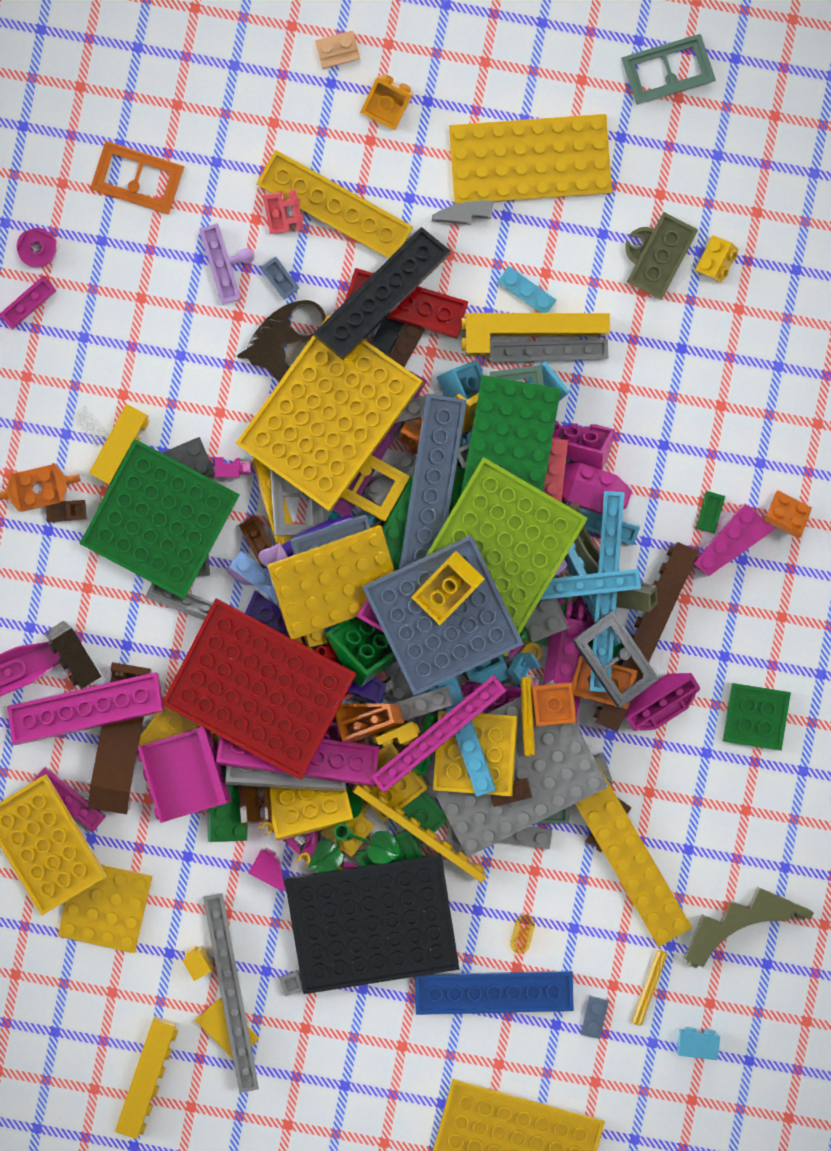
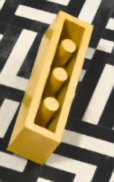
(118, 443)

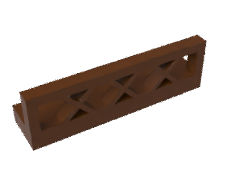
(251, 804)

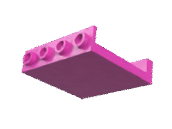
(183, 774)

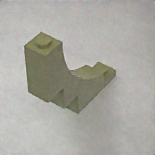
(762, 908)

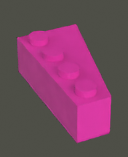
(734, 538)

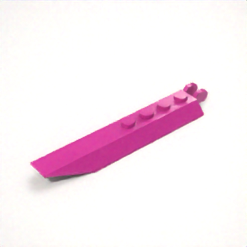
(563, 654)
(25, 665)

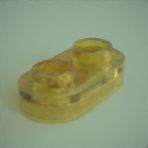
(522, 933)

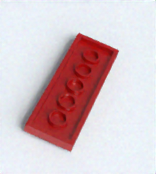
(422, 308)

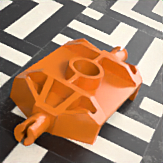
(21, 486)

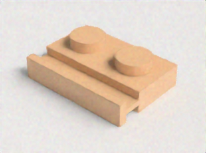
(337, 49)

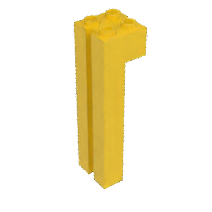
(480, 326)

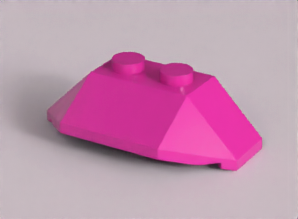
(587, 486)
(662, 701)

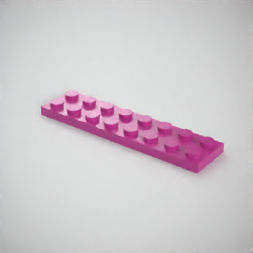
(85, 709)
(332, 761)

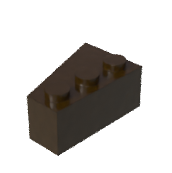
(72, 655)

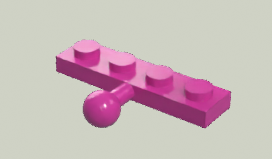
(75, 803)

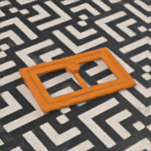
(130, 195)

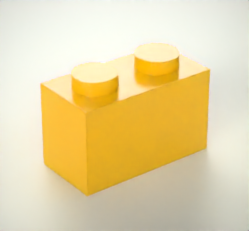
(197, 962)

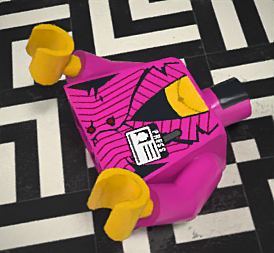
(303, 843)

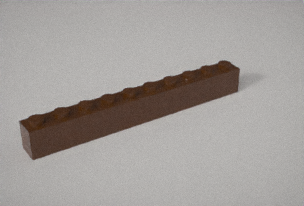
(652, 623)

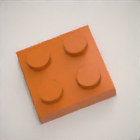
(788, 514)
(554, 704)

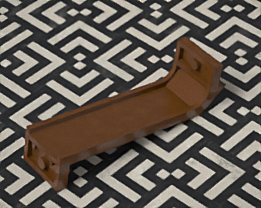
(116, 754)

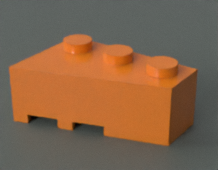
(365, 720)

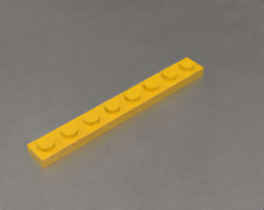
(427, 836)

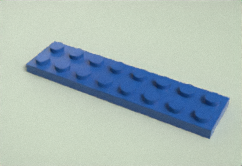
(494, 992)

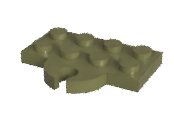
(659, 254)

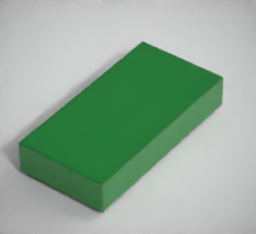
(710, 512)

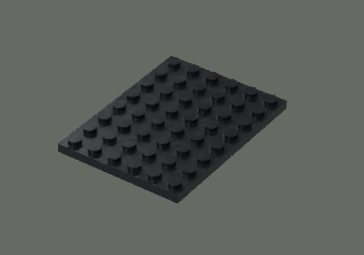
(372, 923)

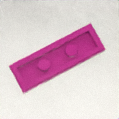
(27, 302)

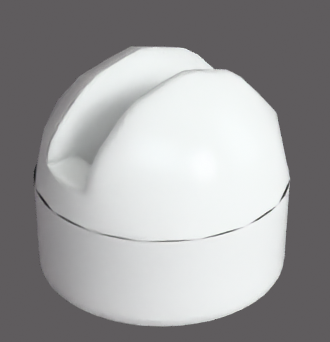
(390, 685)

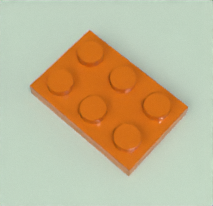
(621, 676)

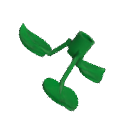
(382, 850)

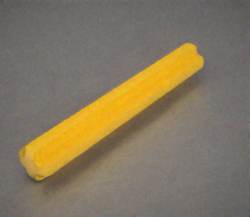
(527, 716)
(649, 987)

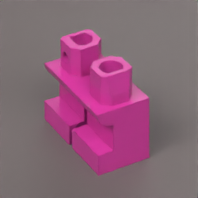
(231, 470)

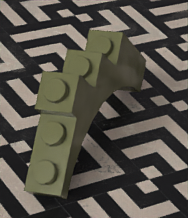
(638, 599)

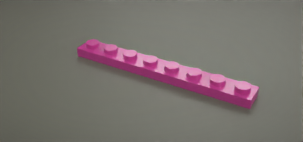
(439, 733)

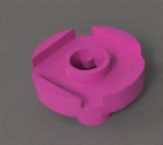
(25, 249)

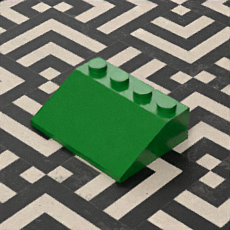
(361, 648)

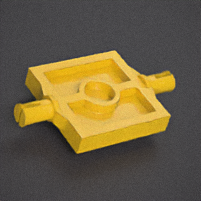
(361, 827)

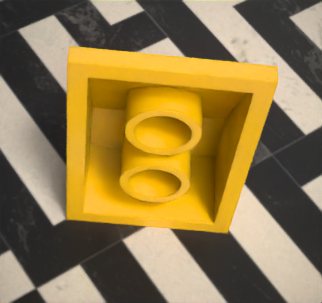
(448, 587)

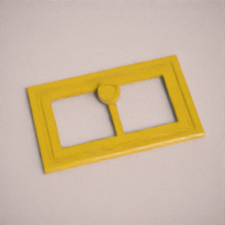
(400, 482)

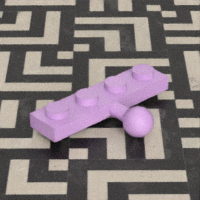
(221, 263)

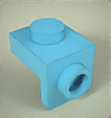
(521, 664)

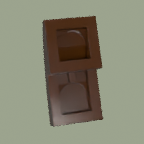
(66, 511)

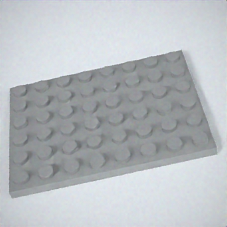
(557, 775)

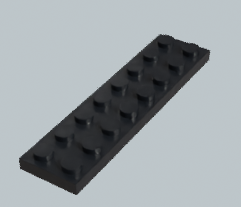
(382, 293)

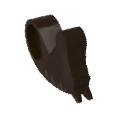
(268, 342)

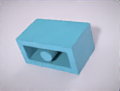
(698, 1043)

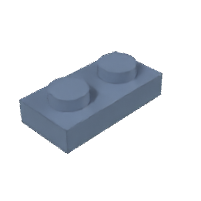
(280, 278)
(594, 1017)

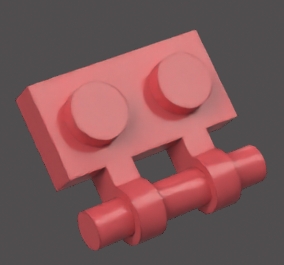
(277, 214)

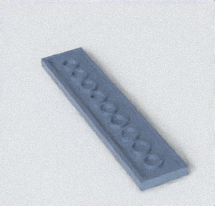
(432, 475)

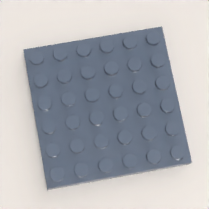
(467, 638)

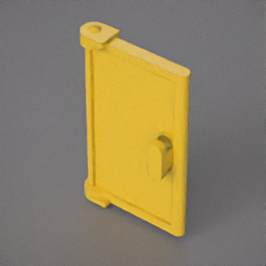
(215, 1024)

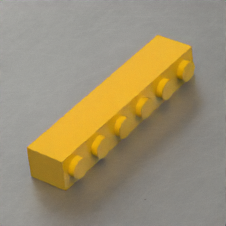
(145, 1078)

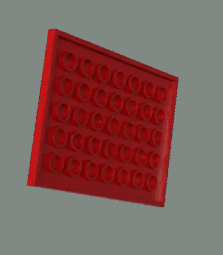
(259, 688)

